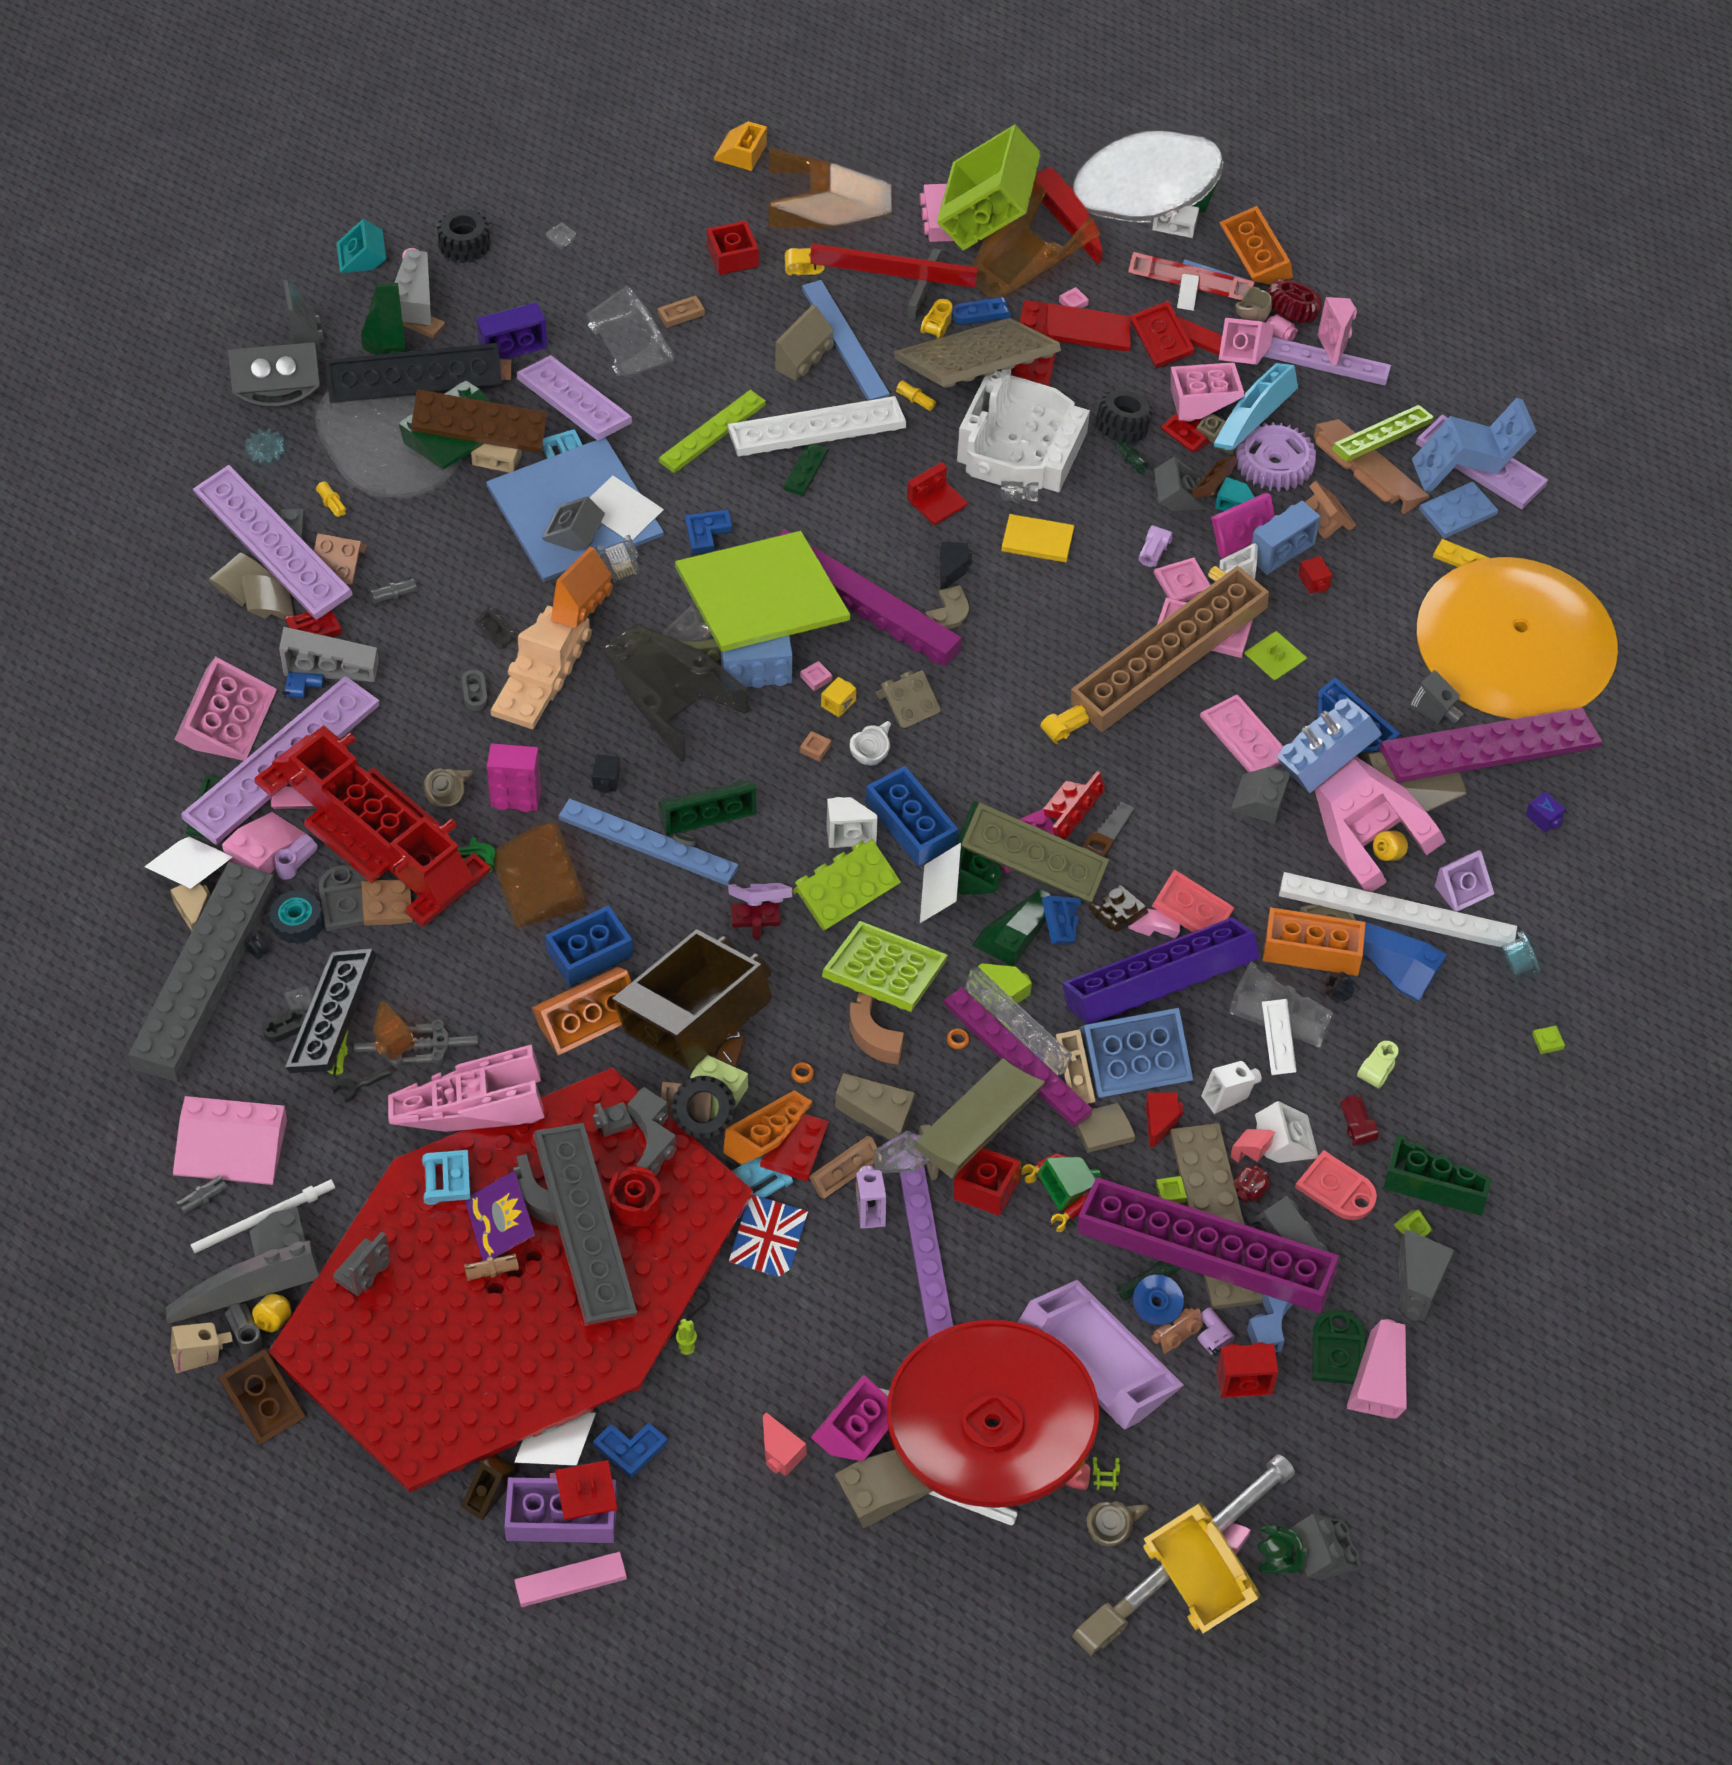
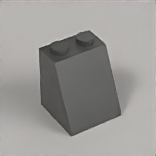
(1420, 1273)

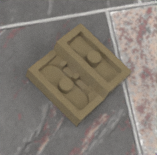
(229, 578)
(266, 596)
(1105, 1128)

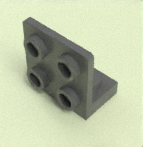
(364, 1264)

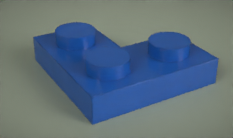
(702, 527)
(631, 1454)

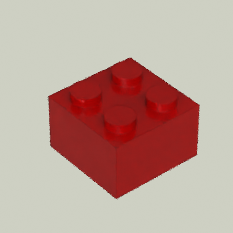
(732, 247)
(987, 1181)
(1247, 1370)

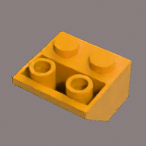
(743, 146)

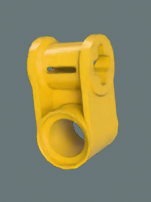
(798, 262)
(938, 318)

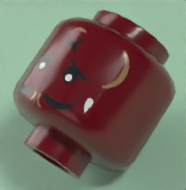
(1252, 1183)

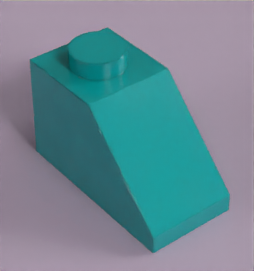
(1232, 494)

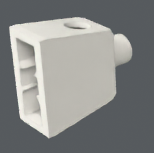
(1229, 1085)

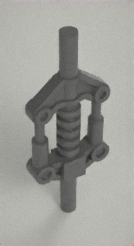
(439, 1043)

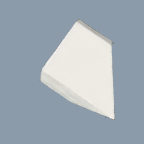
(1245, 559)

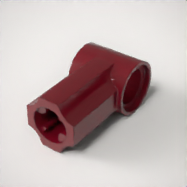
(1358, 1123)

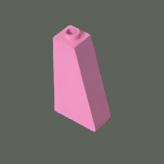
(1382, 1373)

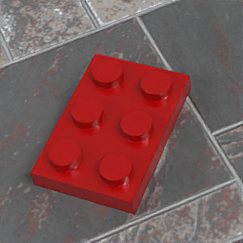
(1162, 334)

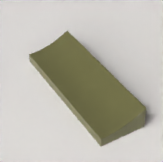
(978, 1117)

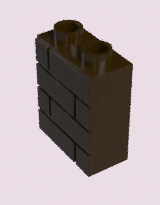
(694, 998)

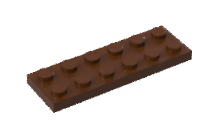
(478, 421)

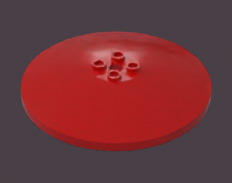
(999, 1374)

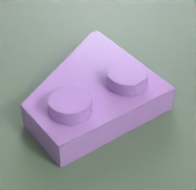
(761, 892)

